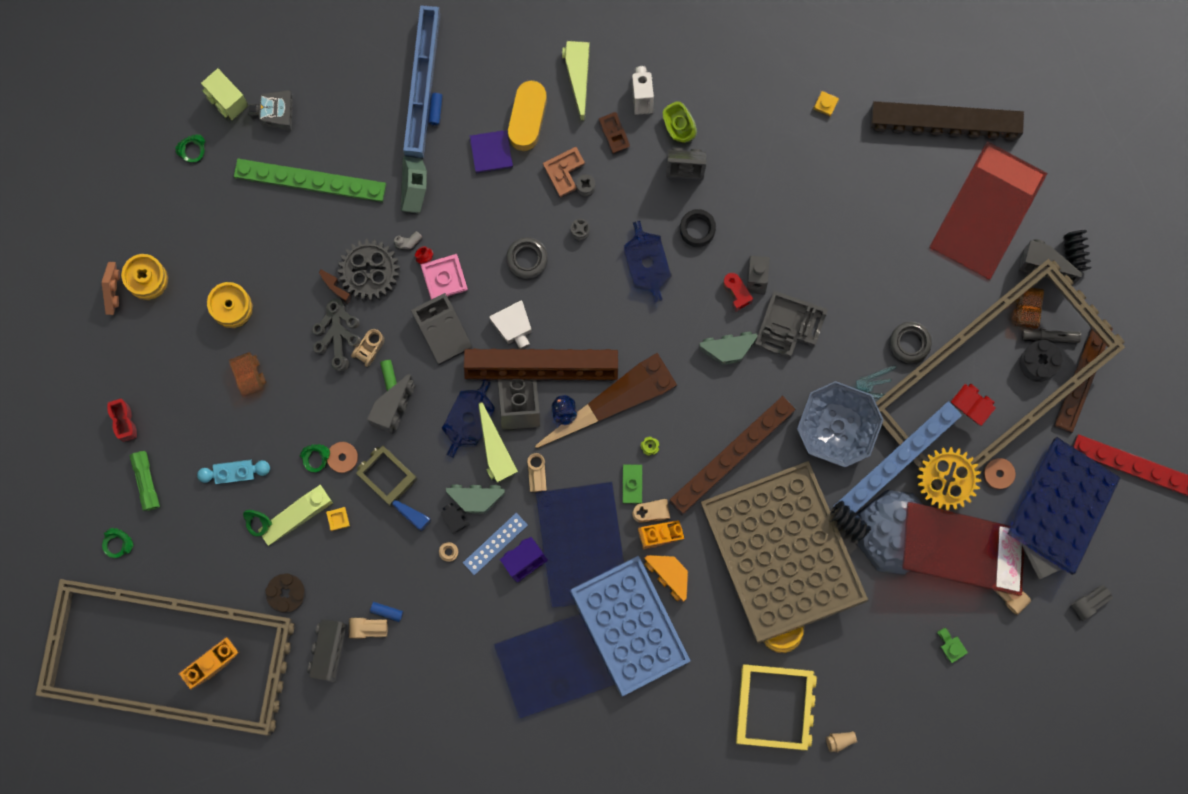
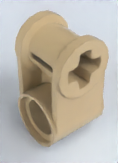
(368, 348)
(655, 511)

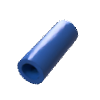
(435, 108)
(386, 611)

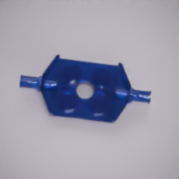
(649, 246)
(462, 433)

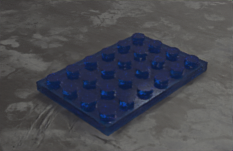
(1064, 505)
(578, 536)
(552, 665)

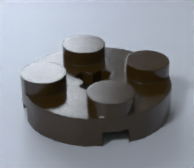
(274, 592)

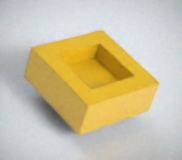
(826, 103)
(338, 519)

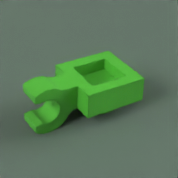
(953, 647)

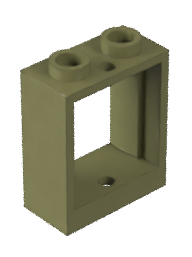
(400, 489)

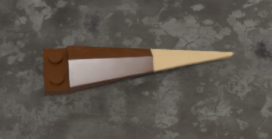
(640, 384)

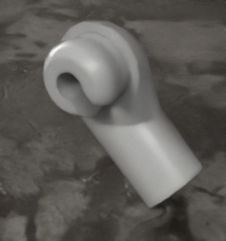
(407, 243)

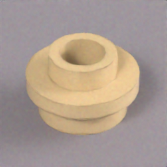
(444, 547)

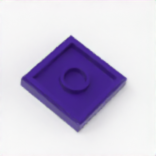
(491, 151)

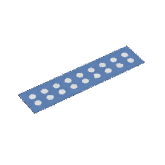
(495, 543)

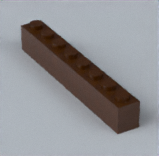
(541, 364)
(732, 455)

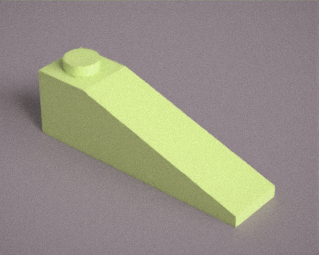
(577, 66)
(497, 456)
(297, 514)

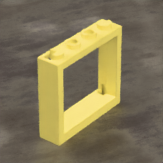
(743, 707)

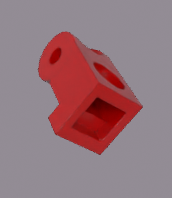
(734, 285)

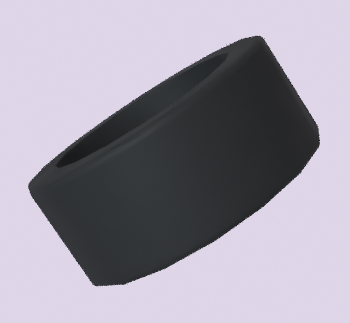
(702, 214)

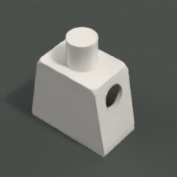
(642, 91)
(513, 324)

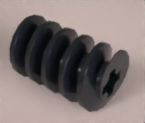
(1076, 249)
(849, 522)

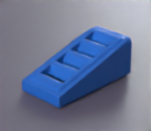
(418, 519)

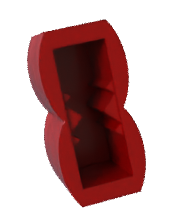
(973, 404)
(121, 415)

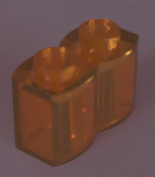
(1029, 309)
(247, 374)

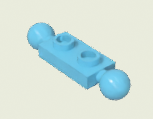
(233, 471)

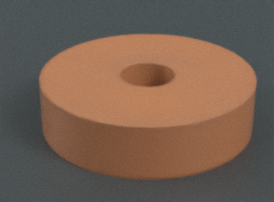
(350, 461)
(999, 482)

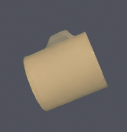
(537, 475)
(1013, 602)
(363, 628)

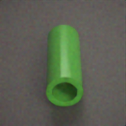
(388, 374)

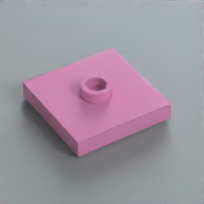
(444, 276)

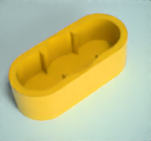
(527, 115)

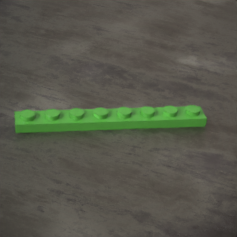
(310, 180)

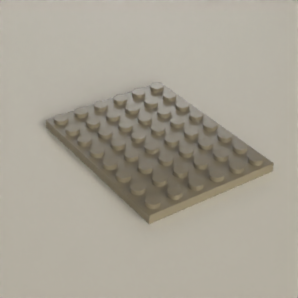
(783, 552)

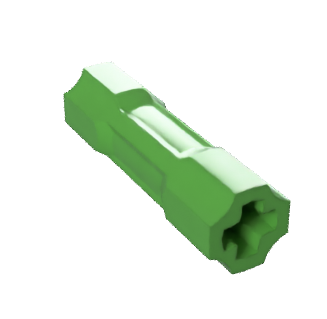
(144, 481)

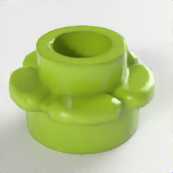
(650, 441)

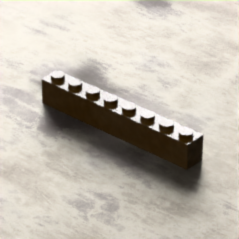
(947, 119)

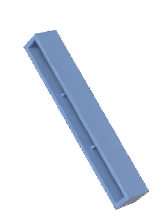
(421, 81)
(901, 457)

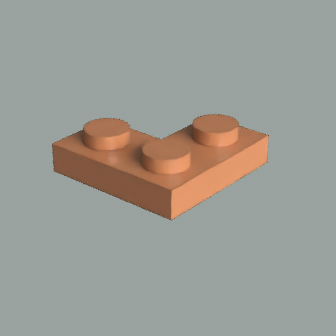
(559, 168)
(109, 286)

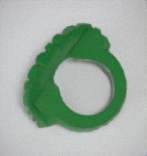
(181, 146)
(323, 451)
(248, 515)
(112, 533)

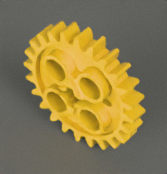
(932, 472)

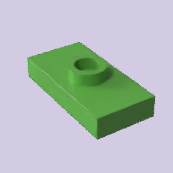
(632, 484)

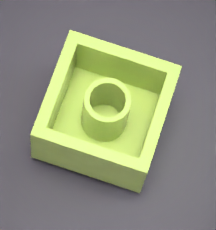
(224, 95)

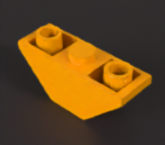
(660, 534)
(670, 574)
(209, 664)

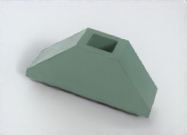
(413, 184)
(729, 348)
(475, 499)

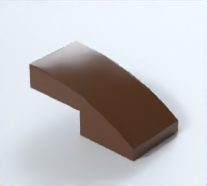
(614, 132)
(332, 282)

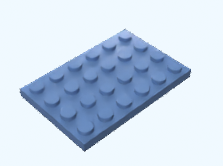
(629, 626)

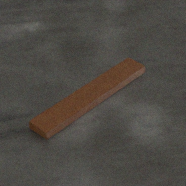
(1075, 400)

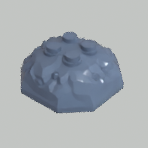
(840, 424)
(886, 538)

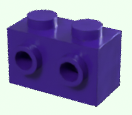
(523, 559)

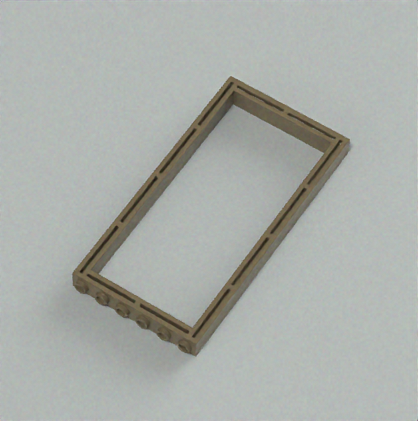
(1074, 297)
(58, 628)

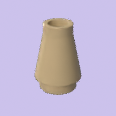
(839, 741)

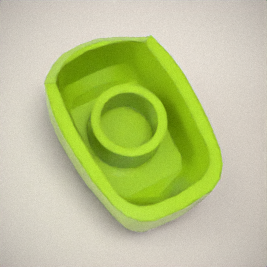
(679, 122)

